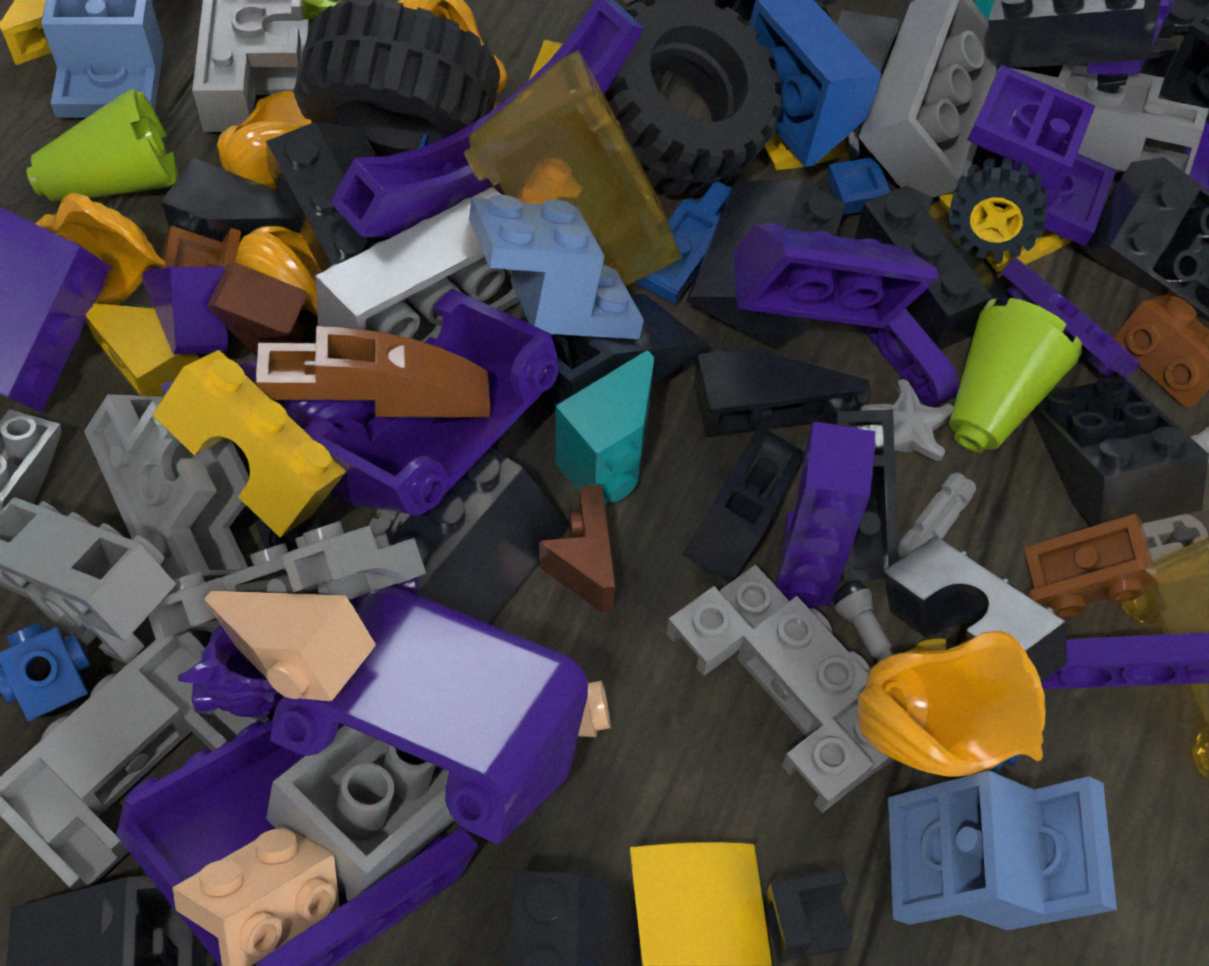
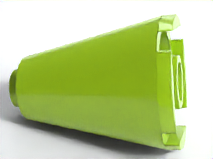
(106, 153)
(1008, 371)

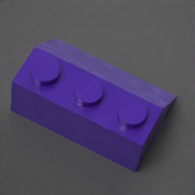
(827, 276)
(43, 306)

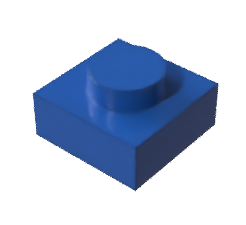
(856, 182)

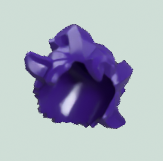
(229, 681)

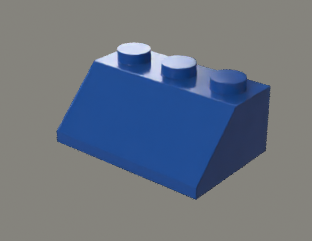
(821, 75)

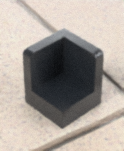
(807, 915)

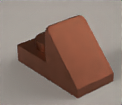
(257, 307)
(585, 558)

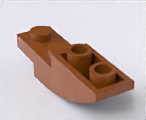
(360, 364)

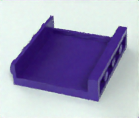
(222, 805)

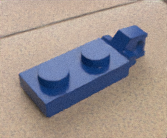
(693, 228)

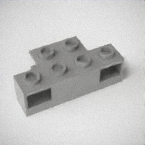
(245, 53)
(1130, 117)
(166, 491)
(49, 560)

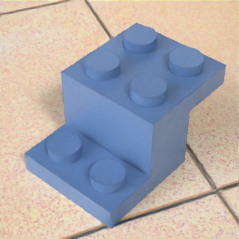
(101, 52)
(555, 267)
(1000, 852)

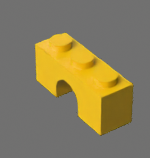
(286, 465)

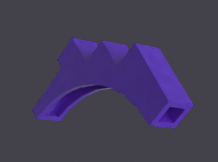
(402, 189)

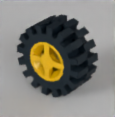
(993, 227)

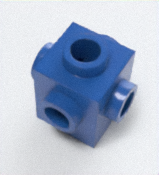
(64, 681)

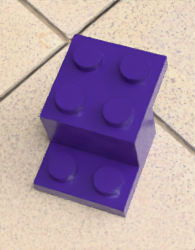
(1045, 131)

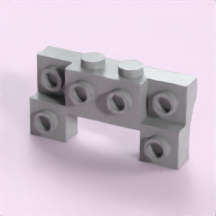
(322, 565)
(798, 665)
(101, 752)

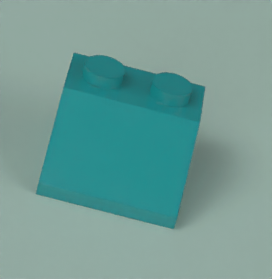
(605, 429)

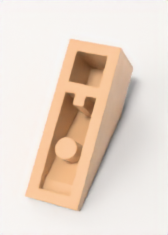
(295, 640)

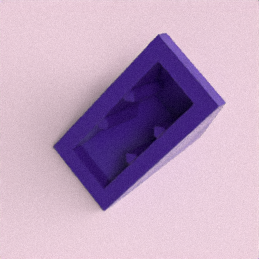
(181, 304)

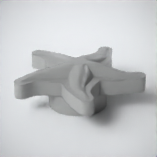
(915, 422)

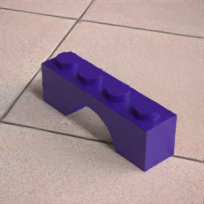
(826, 513)

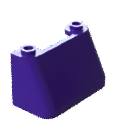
(415, 460)
(459, 698)

